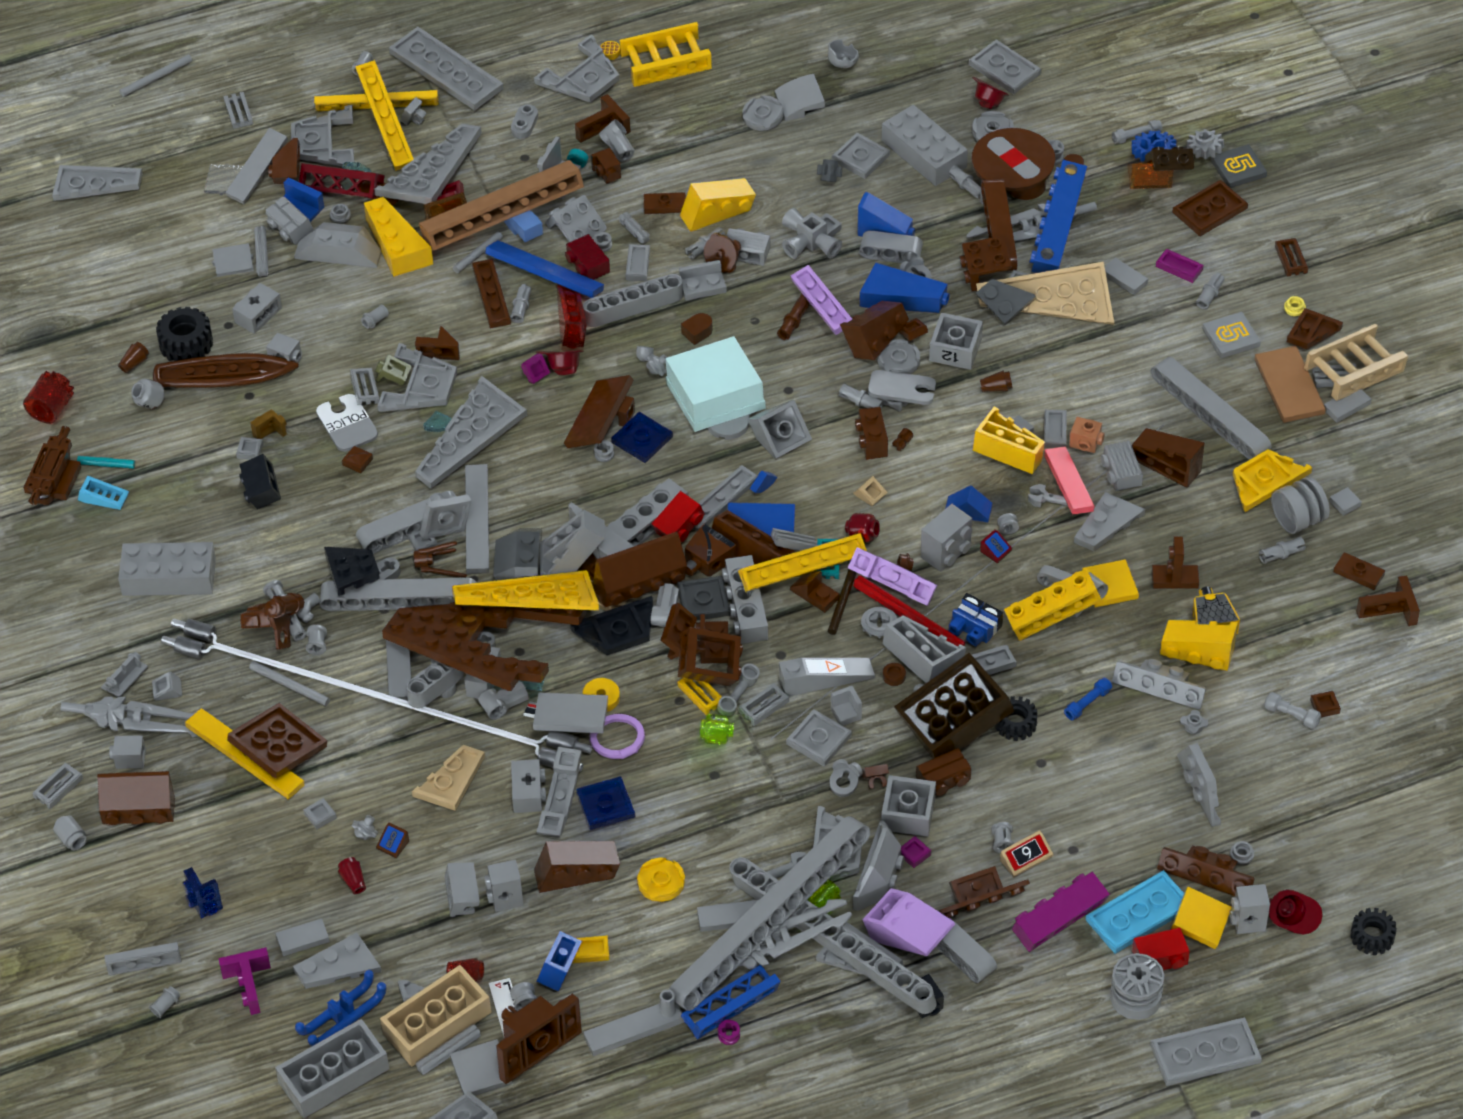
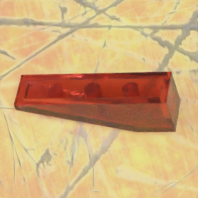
(571, 317)

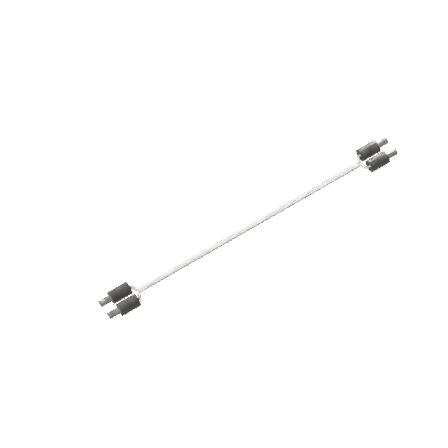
(207, 633)

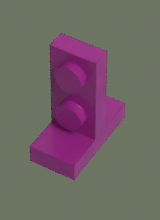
(243, 966)

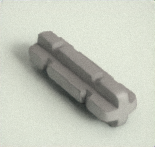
(634, 227)

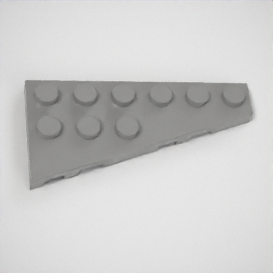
(429, 173)

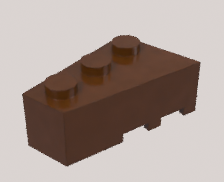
(874, 329)
(1170, 455)

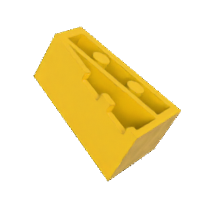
(716, 201)
(1007, 443)
(1200, 643)

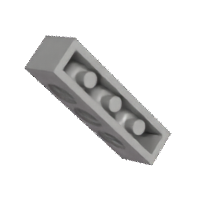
(636, 523)
(745, 606)

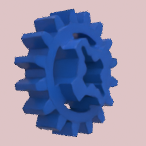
(1145, 142)

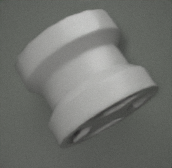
(1058, 148)
(522, 994)

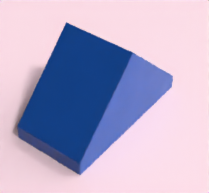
(972, 503)

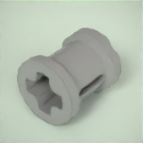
(316, 637)
(1001, 836)

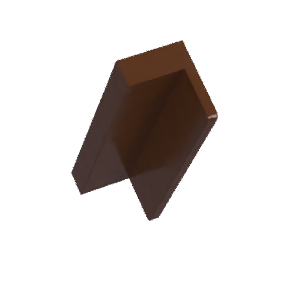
(748, 538)

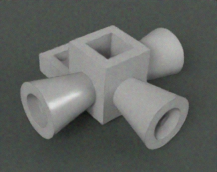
(811, 233)

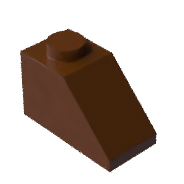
(286, 163)

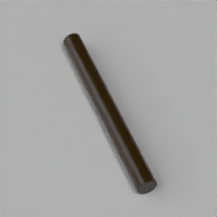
(841, 603)

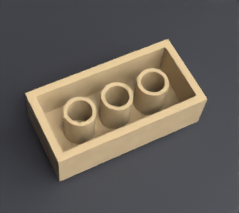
(435, 1015)

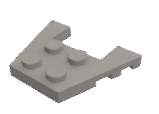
(587, 79)
(316, 137)
(428, 385)

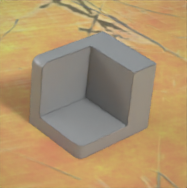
(846, 706)

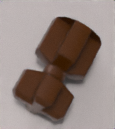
(903, 437)

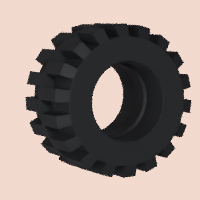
(184, 334)

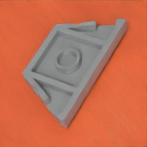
(1202, 781)
(824, 824)

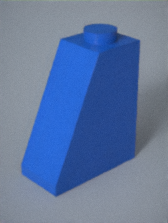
(881, 217)

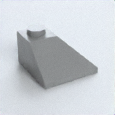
(780, 428)

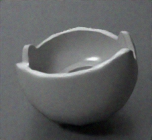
(841, 55)

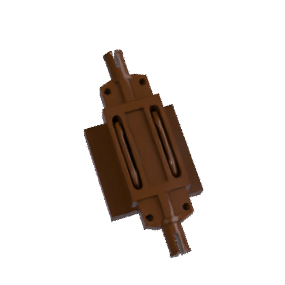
(53, 471)

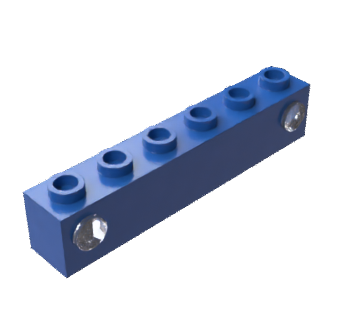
(1059, 217)

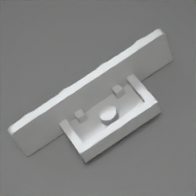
(1160, 681)

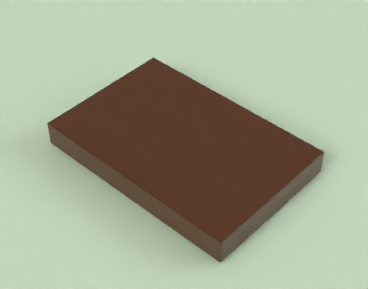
(1210, 208)

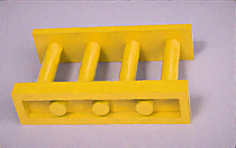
(670, 67)

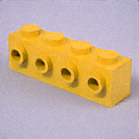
(1052, 604)

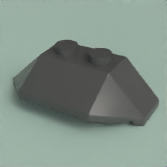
(518, 554)

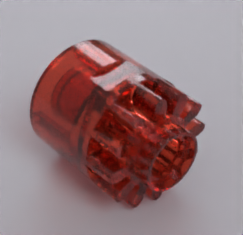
(48, 397)

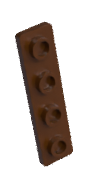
(1204, 868)
(978, 888)

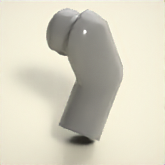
(310, 602)

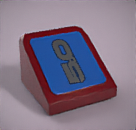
(995, 546)

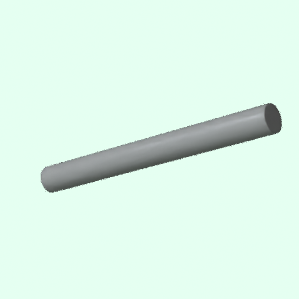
(155, 75)
(289, 683)

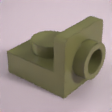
(393, 370)

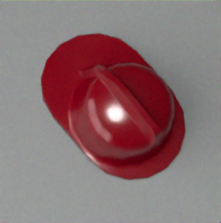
(988, 94)
(563, 362)
(1295, 912)

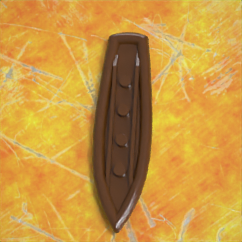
(222, 370)

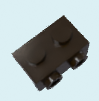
(1170, 159)

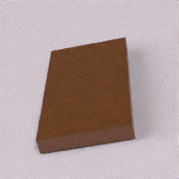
(598, 411)

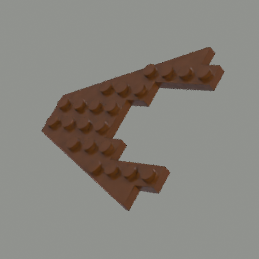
(450, 636)

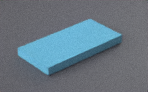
(1137, 911)

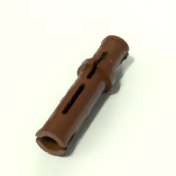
(793, 319)

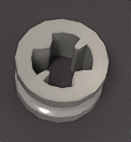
(604, 239)
(608, 455)
(1008, 524)

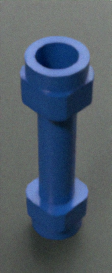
(1101, 688)

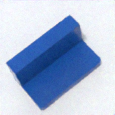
(304, 198)

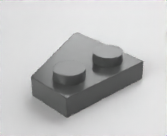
(1004, 299)

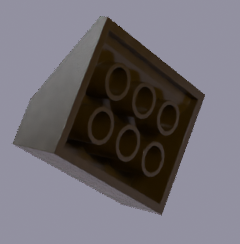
(954, 707)

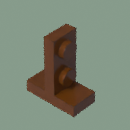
(596, 123)
(1175, 574)
(1391, 602)

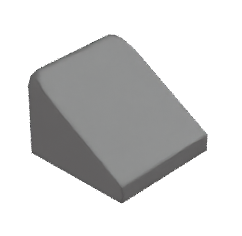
(167, 687)

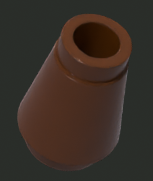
(133, 357)
(997, 382)

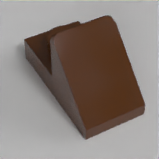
(441, 348)
(814, 591)

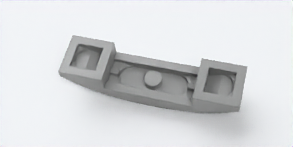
(560, 793)

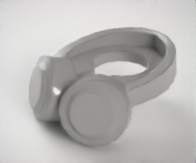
(917, 264)
(841, 767)

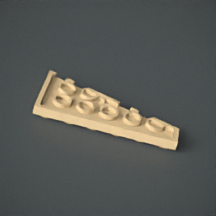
(1067, 293)

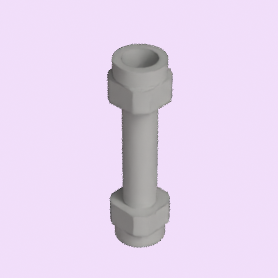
(1120, 136)

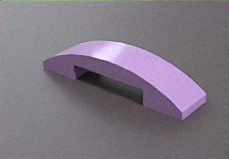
(892, 576)

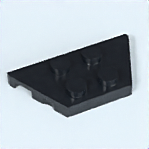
(351, 567)
(618, 627)

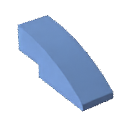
(525, 225)

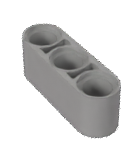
(890, 246)
(431, 683)
(967, 954)

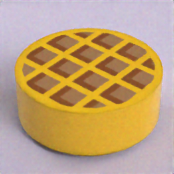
(611, 49)

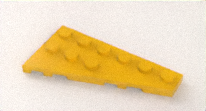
(552, 591)

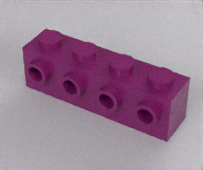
(1060, 911)

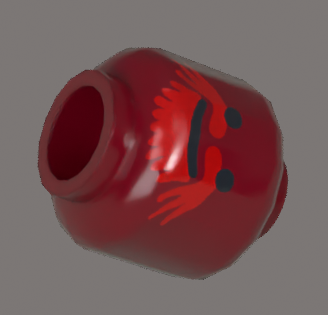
(864, 524)

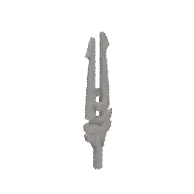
(1025, 219)
(111, 712)
(788, 942)

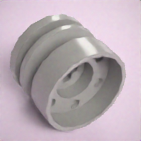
(1300, 505)
(1137, 986)

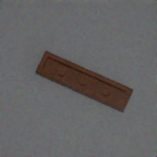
(491, 293)

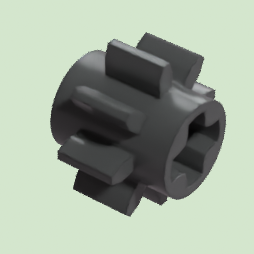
(829, 170)

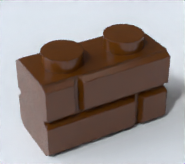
(947, 770)

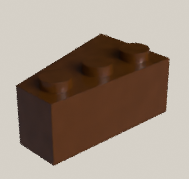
(575, 863)

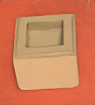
(870, 491)

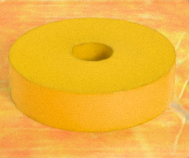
(604, 686)

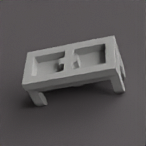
(461, 888)

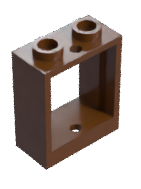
(687, 657)

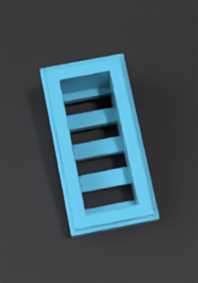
(97, 486)

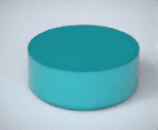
(578, 157)

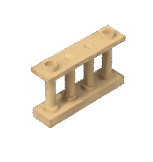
(1357, 378)

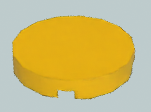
(661, 879)

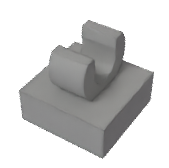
(413, 113)

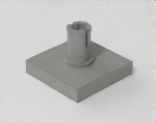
(445, 515)

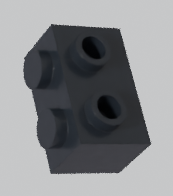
(259, 481)

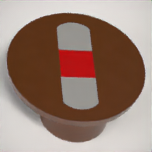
(1018, 158)

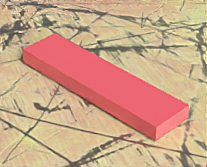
(1069, 480)

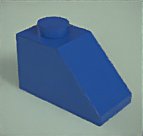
(559, 961)

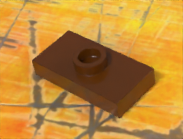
(664, 202)
(1359, 571)

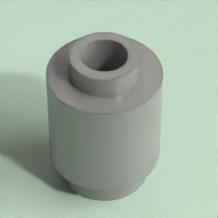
(70, 832)

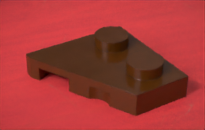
(1312, 329)

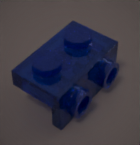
(204, 896)

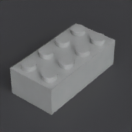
(923, 144)
(167, 568)
(332, 1068)

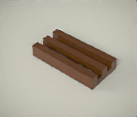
(1294, 269)

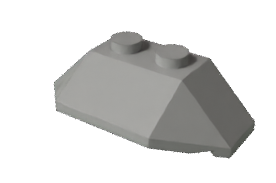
(339, 245)
(879, 869)

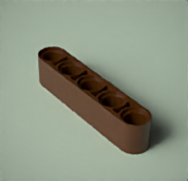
(998, 215)

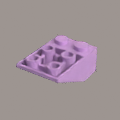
(906, 923)

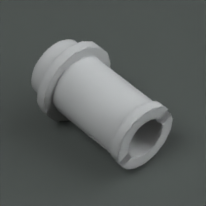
(364, 58)
(370, 319)
(165, 1001)

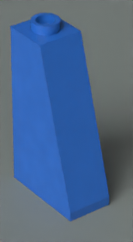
(911, 290)

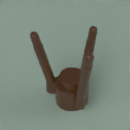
(425, 557)

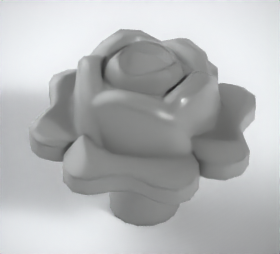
(656, 364)
(364, 828)

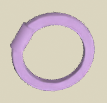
(626, 752)

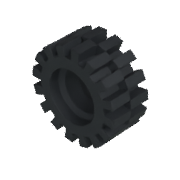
(1023, 728)
(1369, 942)

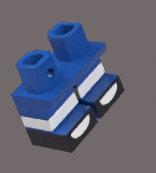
(976, 619)

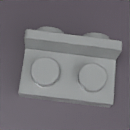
(702, 280)

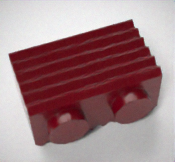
(587, 257)

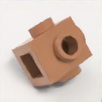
(1086, 435)

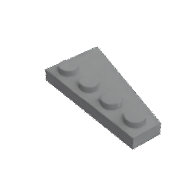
(92, 180)

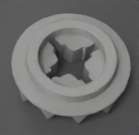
(870, 619)

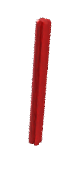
(903, 609)

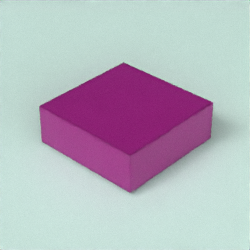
(915, 852)

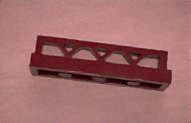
(353, 175)

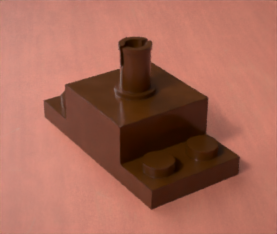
(535, 1033)

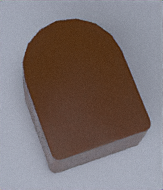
(697, 328)

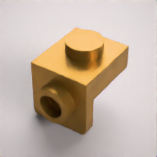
(268, 423)

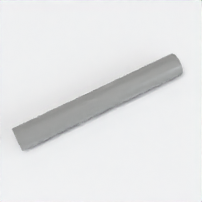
(476, 253)

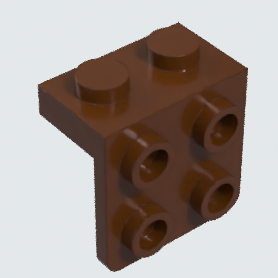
(984, 258)

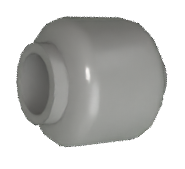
(147, 393)

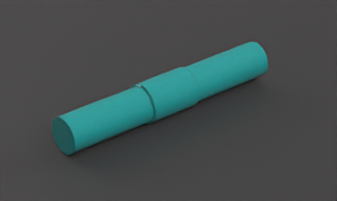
(106, 462)

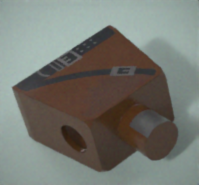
(708, 552)

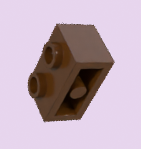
(872, 433)

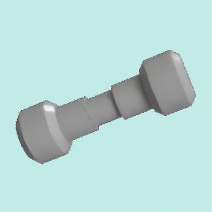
(1309, 717)

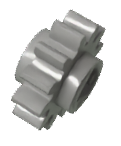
(1205, 143)

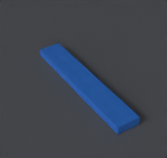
(544, 269)

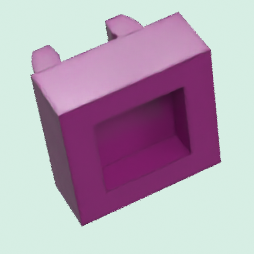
(535, 368)

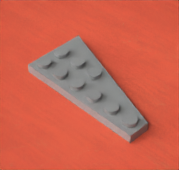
(472, 428)

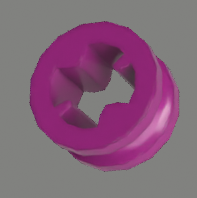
(729, 1039)

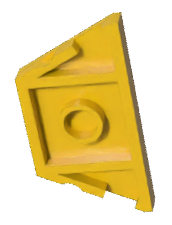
(1264, 475)

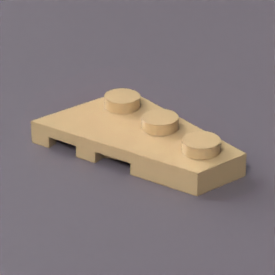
(451, 780)

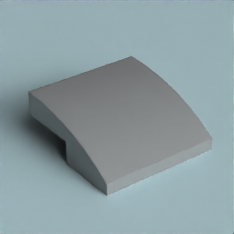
(799, 96)

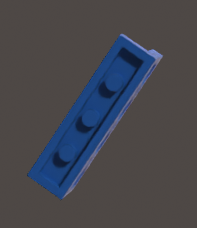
(733, 1006)

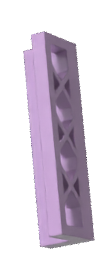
(820, 298)

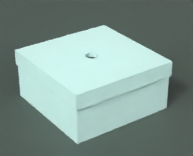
(714, 384)

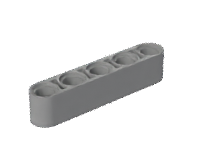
(633, 300)
(394, 527)

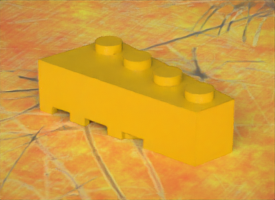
(397, 239)

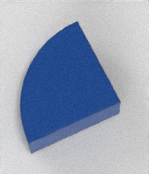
(763, 481)

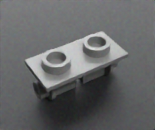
(125, 675)

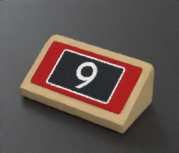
(1026, 854)

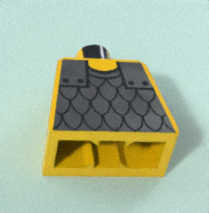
(1213, 608)

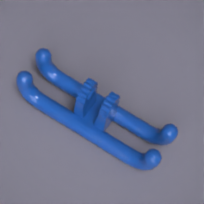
(343, 1010)

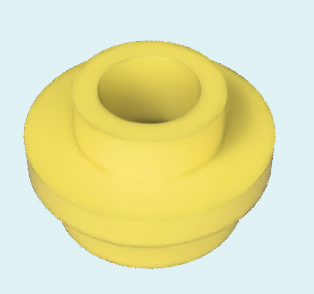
(1294, 306)

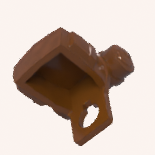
(274, 614)

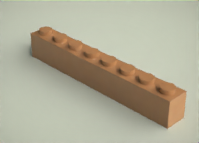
(501, 205)

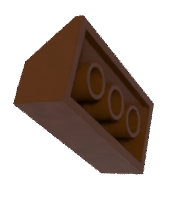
(639, 570)

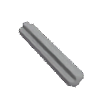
(261, 251)
(443, 1052)

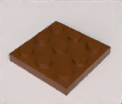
(277, 740)

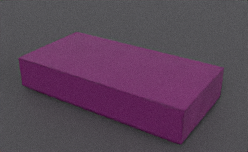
(1179, 265)

